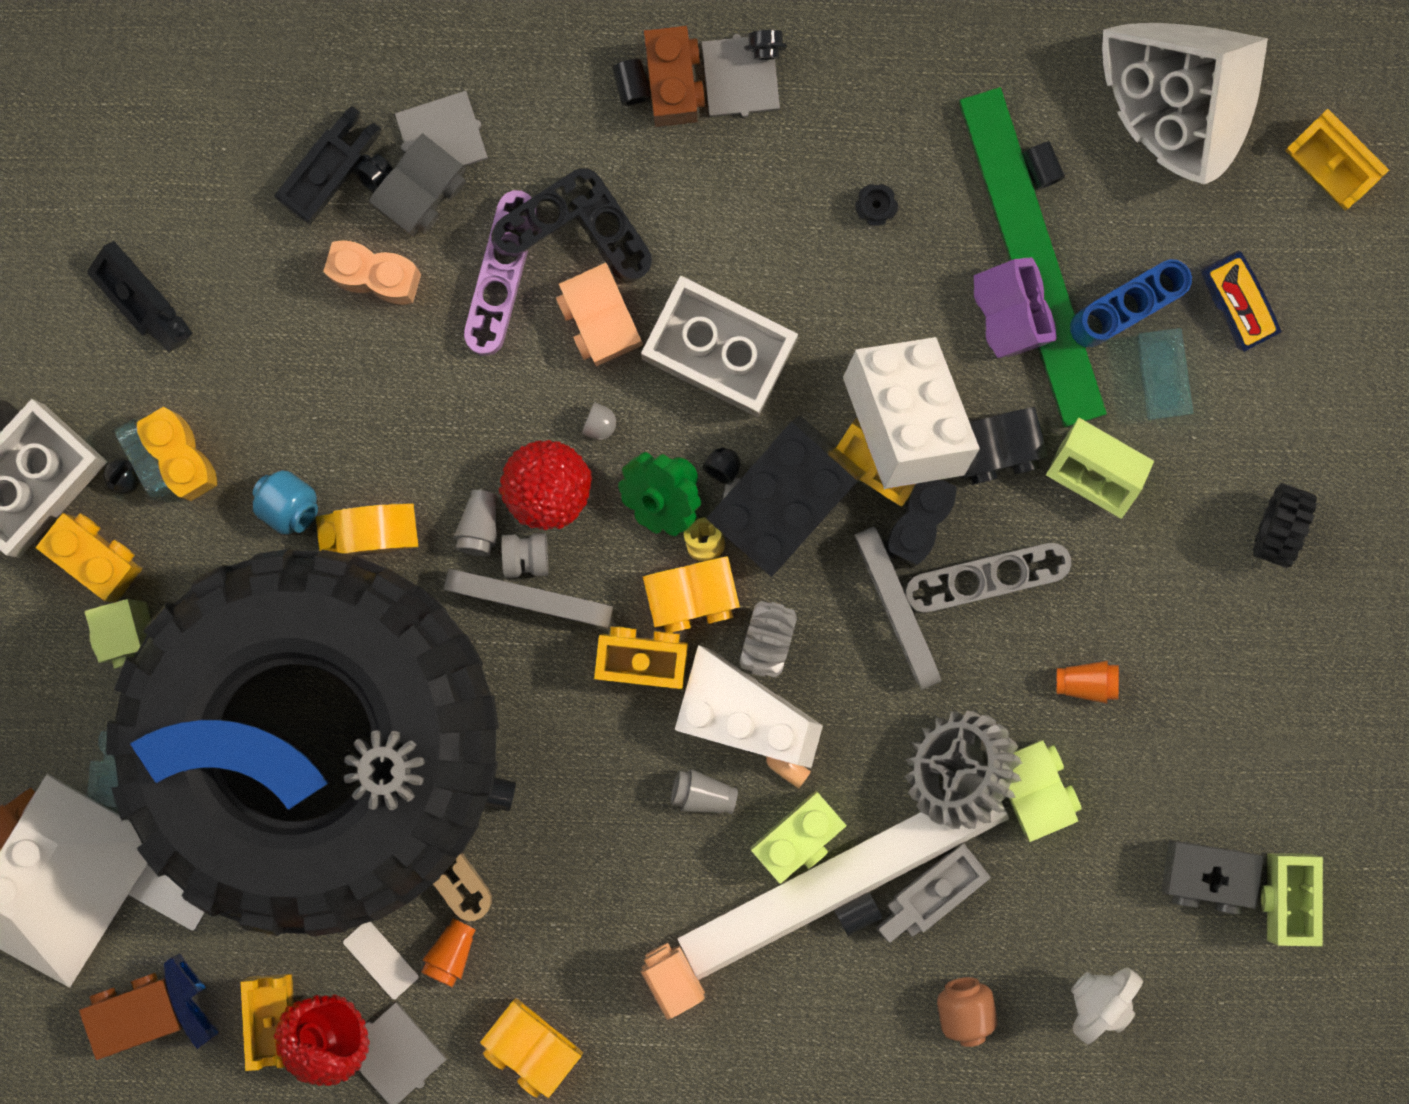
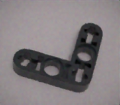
(586, 213)

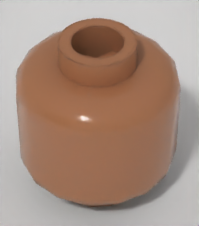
(967, 1011)

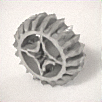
(969, 792)

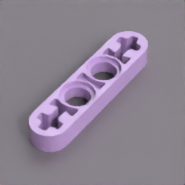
(492, 272)

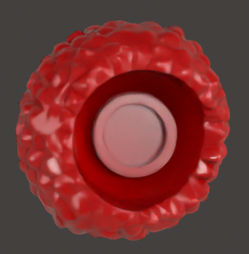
(545, 484)
(322, 1040)

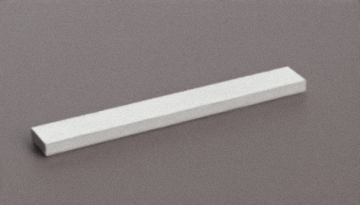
(822, 890)

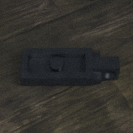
(137, 297)

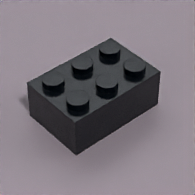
(785, 495)

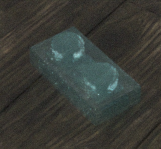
(1164, 374)

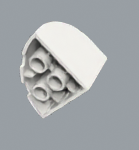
(1185, 91)

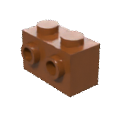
(671, 75)

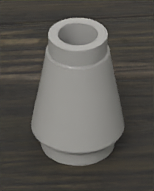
(477, 525)
(700, 793)

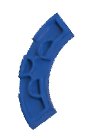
(234, 748)

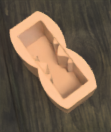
(361, 271)
(599, 314)
(671, 980)

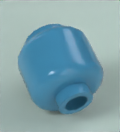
(284, 502)

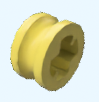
(704, 551)

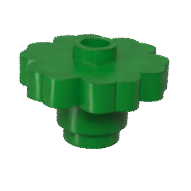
(661, 492)

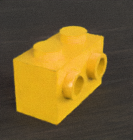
(90, 558)
(641, 660)

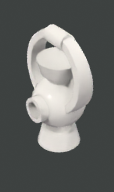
(1104, 1003)

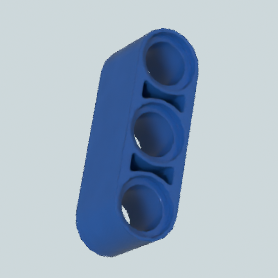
(1148, 295)

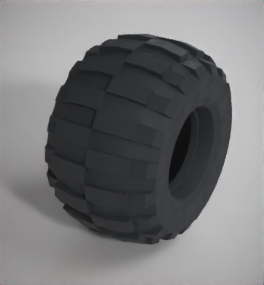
(411, 677)

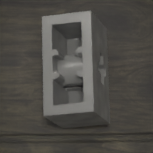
(1238, 879)

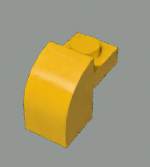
(368, 529)

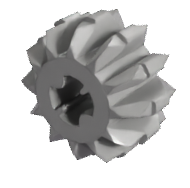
(768, 639)
(368, 769)

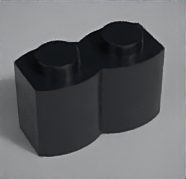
(1006, 442)
(916, 531)

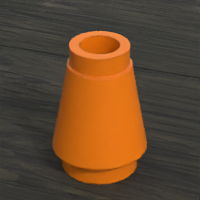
(1089, 681)
(449, 953)

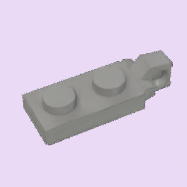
(934, 894)

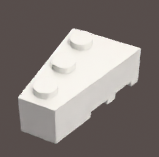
(744, 714)

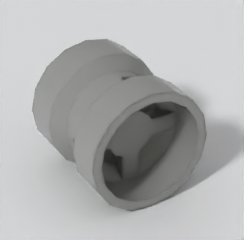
(525, 555)

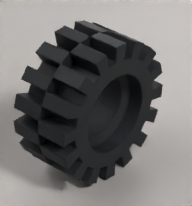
(1285, 525)

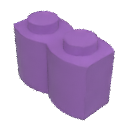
(1014, 307)

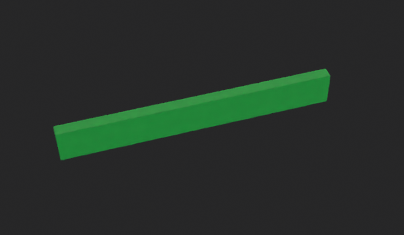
(1026, 237)

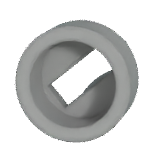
(600, 422)

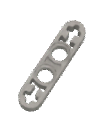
(986, 572)
(528, 598)
(897, 608)

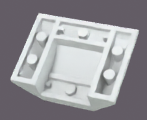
(64, 879)

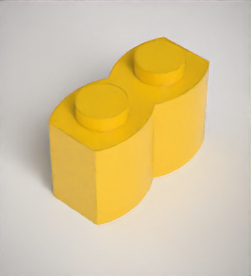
(173, 443)
(691, 593)
(530, 1049)

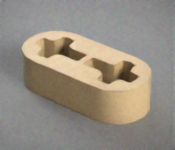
(472, 882)

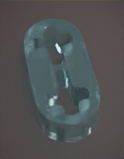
(142, 461)

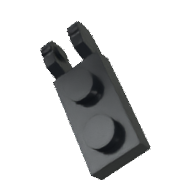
(325, 167)

